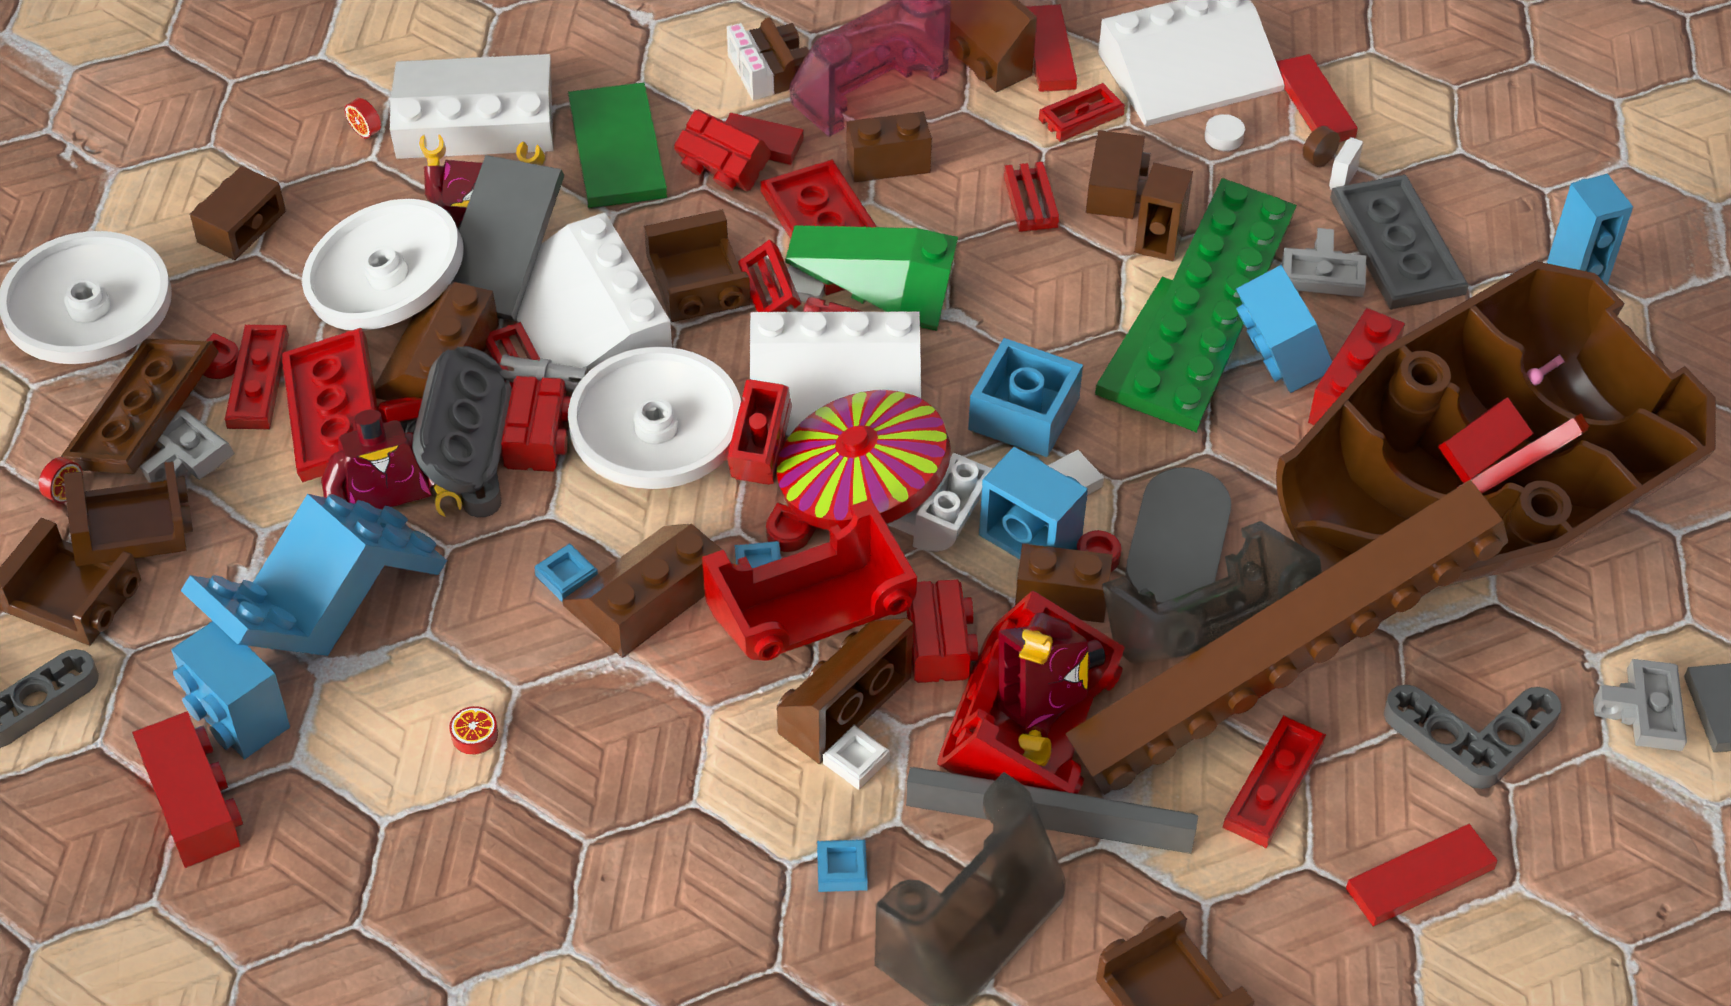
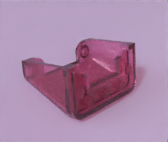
(892, 36)

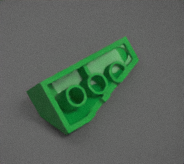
(879, 265)

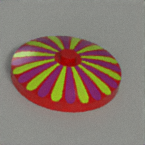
(860, 450)

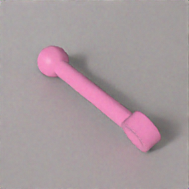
(1536, 375)

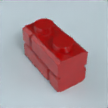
(722, 151)
(535, 424)
(759, 431)
(940, 632)

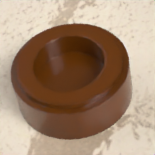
(1321, 146)

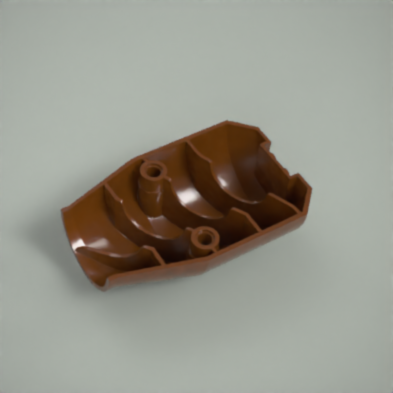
(1377, 445)

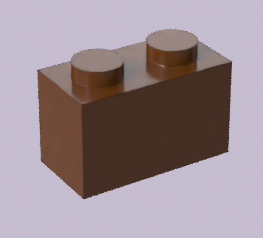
(888, 146)
(1116, 173)
(1163, 211)
(237, 212)
(1066, 578)

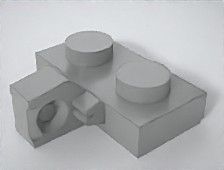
(1324, 269)
(190, 447)
(1649, 703)

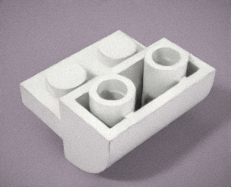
(946, 511)

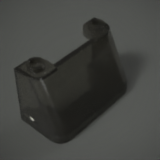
(1257, 577)
(960, 939)

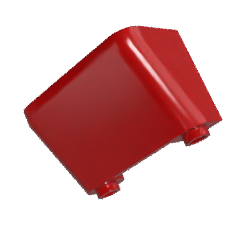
(812, 592)
(986, 740)

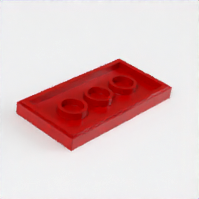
(815, 198)
(325, 392)

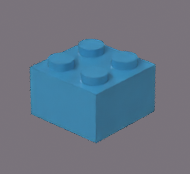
(1283, 329)
(1025, 397)
(1031, 505)
(230, 690)

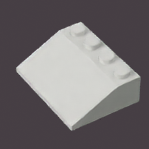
(1189, 57)
(472, 104)
(590, 298)
(835, 355)

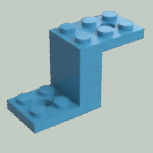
(314, 576)

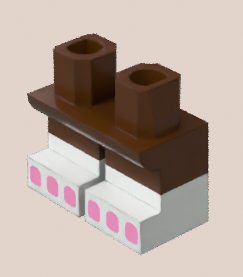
(765, 56)

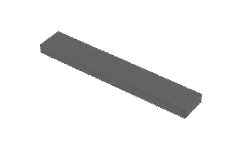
(1060, 811)

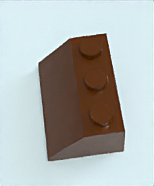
(994, 40)
(455, 319)
(644, 588)
(847, 686)

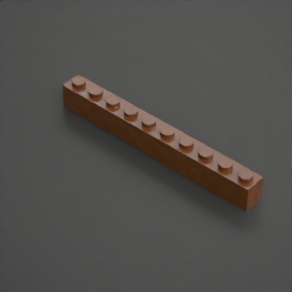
(1289, 637)

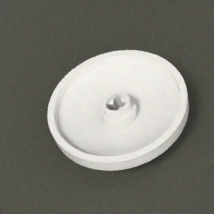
(382, 264)
(85, 297)
(654, 417)

